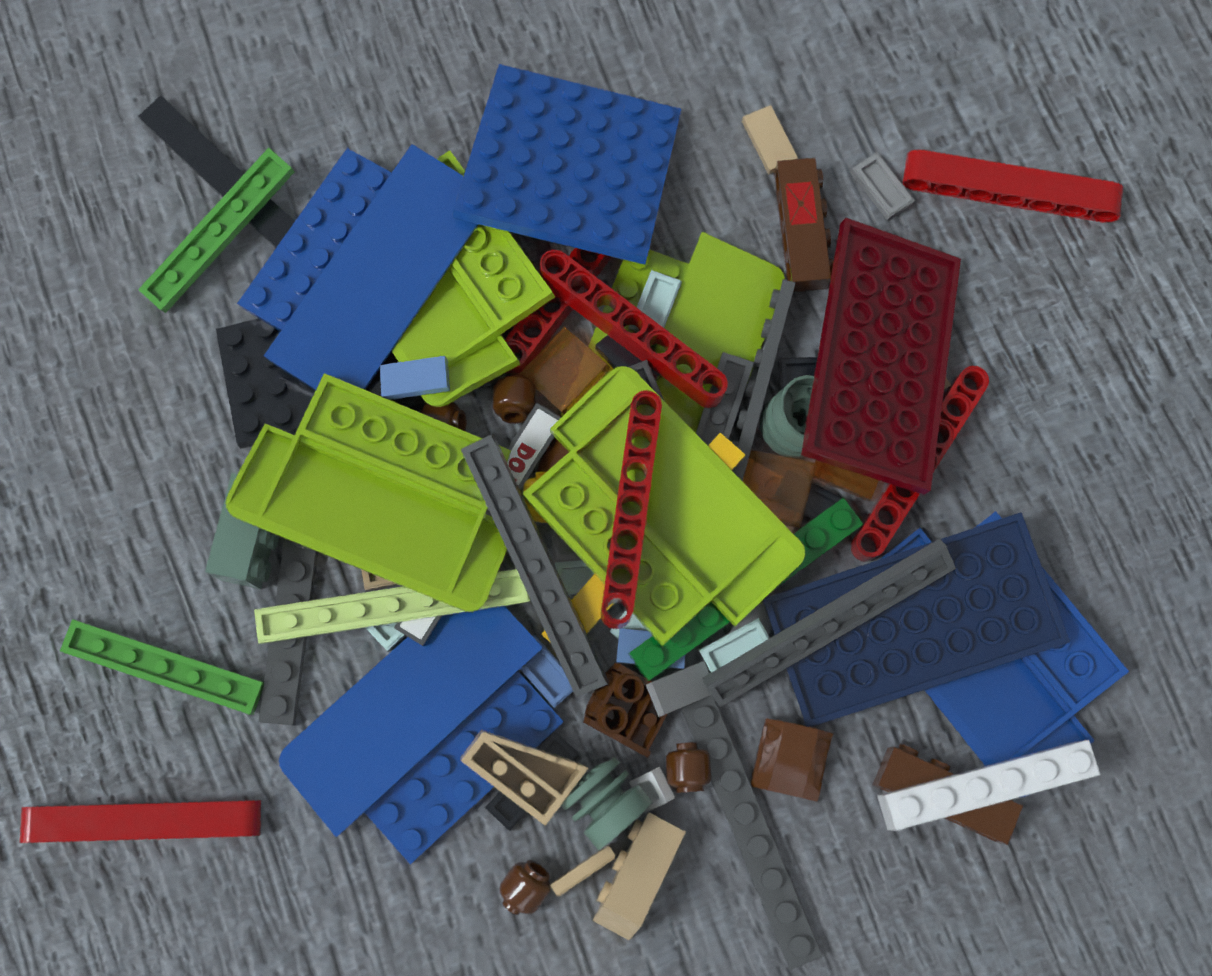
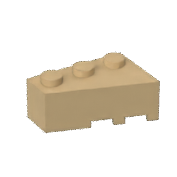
(524, 773)
(638, 875)

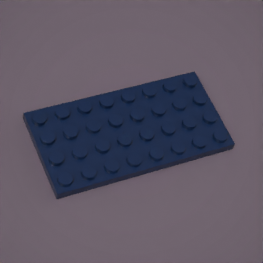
(961, 624)

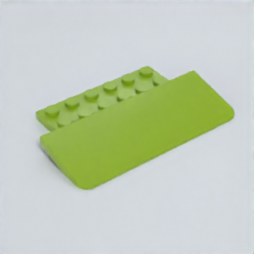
(474, 302)
(715, 311)
(376, 494)
(703, 525)

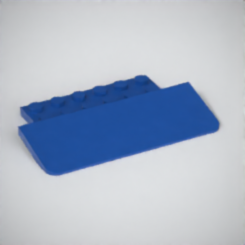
(358, 266)
(1031, 699)
(401, 730)

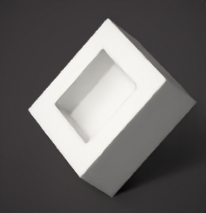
(655, 786)

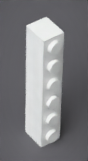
(988, 785)

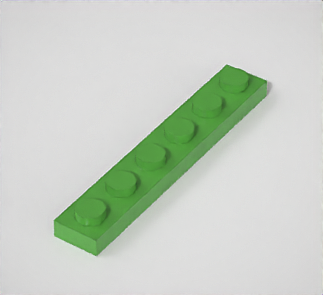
(216, 230)
(162, 667)

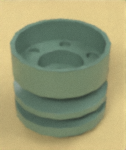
(785, 417)
(606, 803)

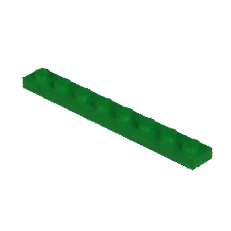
(816, 538)

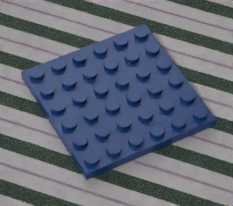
(568, 164)

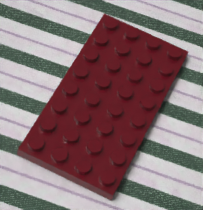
(882, 357)

